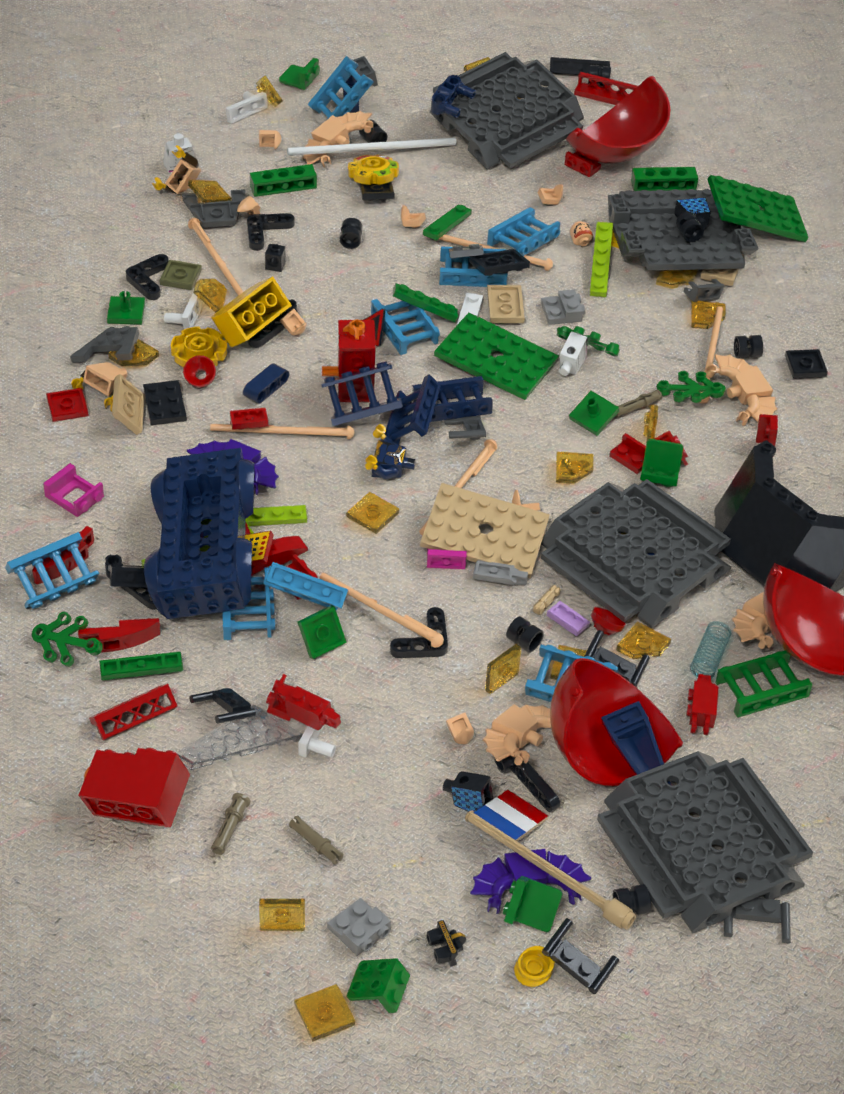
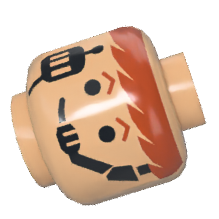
(581, 233)

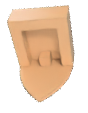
(269, 138)
(551, 196)
(249, 205)
(411, 219)
(293, 323)
(516, 500)
(460, 729)

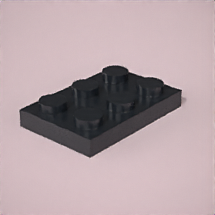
(499, 262)
(164, 402)

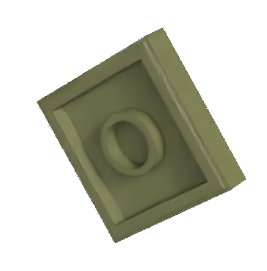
(180, 274)

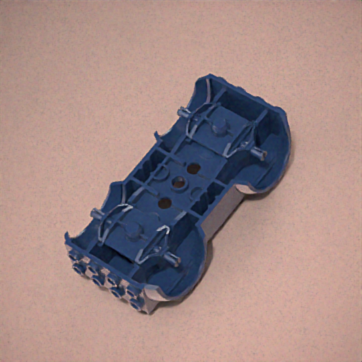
(183, 495)

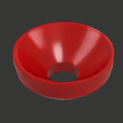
(196, 364)
(606, 621)

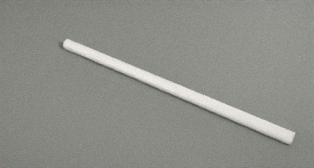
(371, 146)

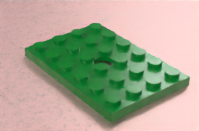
(740, 203)
(516, 371)

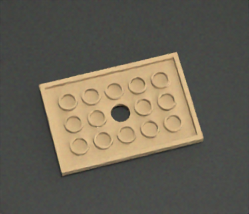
(457, 520)

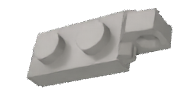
(499, 573)

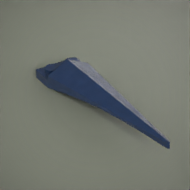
(634, 737)

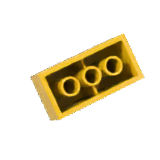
(251, 311)

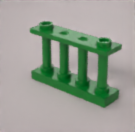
(763, 699)

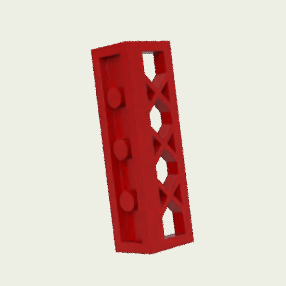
(601, 94)
(130, 704)

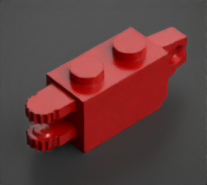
(703, 704)
(307, 707)

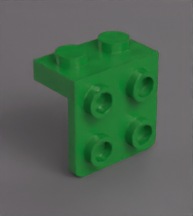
(301, 76)
(662, 462)
(532, 904)
(380, 980)

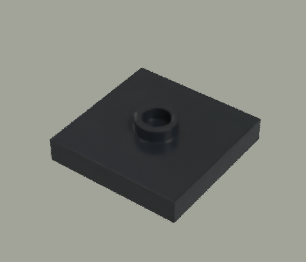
(375, 191)
(806, 363)

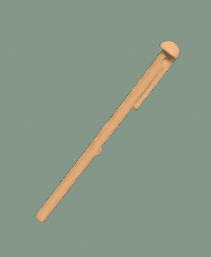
(194, 223)
(548, 264)
(713, 342)
(331, 431)
(475, 467)
(406, 621)

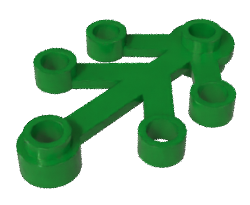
(592, 339)
(692, 388)
(63, 638)

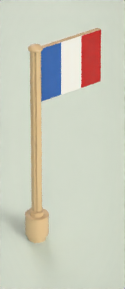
(510, 819)

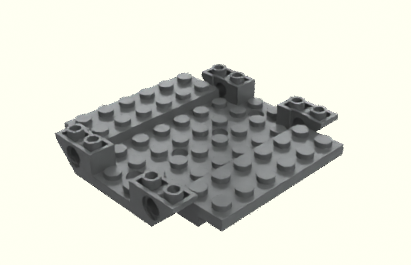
(521, 125)
(648, 230)
(616, 566)
(675, 851)

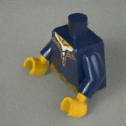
(388, 458)

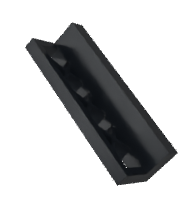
(573, 66)
(127, 576)

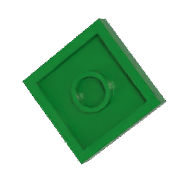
(126, 309)
(594, 413)
(322, 632)

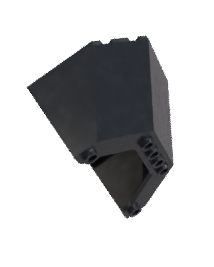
(778, 527)

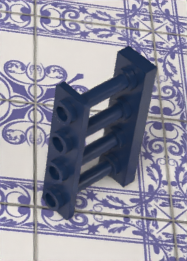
(462, 408)
(422, 410)
(357, 411)

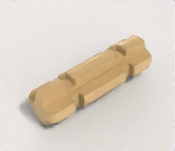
(546, 599)

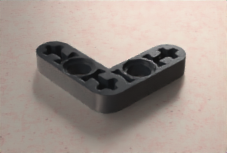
(281, 221)
(151, 289)
(403, 643)

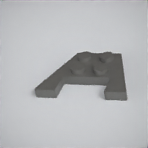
(215, 213)
(111, 339)

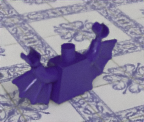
(264, 470)
(499, 875)

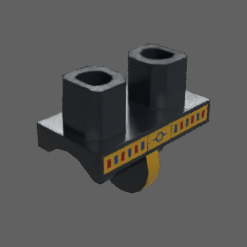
(449, 943)

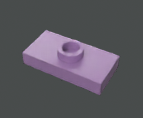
(568, 618)

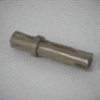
(643, 400)
(322, 845)

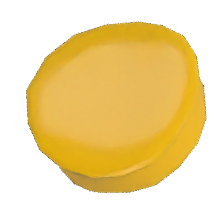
(533, 967)

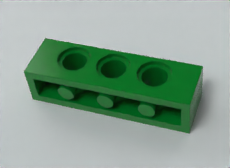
(664, 178)
(283, 180)

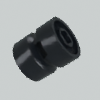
(604, 72)
(376, 135)
(690, 226)
(351, 233)
(748, 346)
(525, 634)
(636, 899)

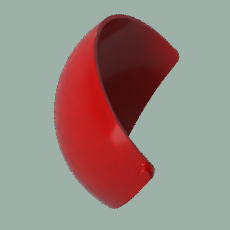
(626, 128)
(805, 619)
(578, 703)

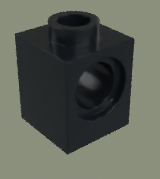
(275, 257)

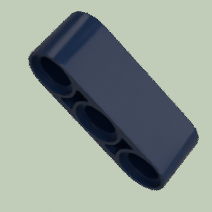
(266, 383)

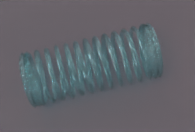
(702, 644)

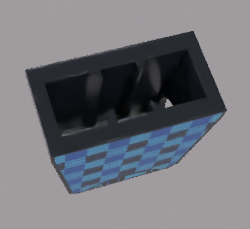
(698, 206)
(469, 790)

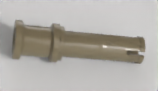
(233, 815)

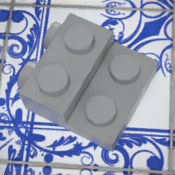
(563, 308)
(360, 926)

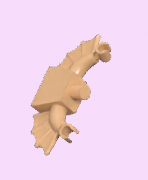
(335, 132)
(747, 385)
(752, 623)
(516, 729)

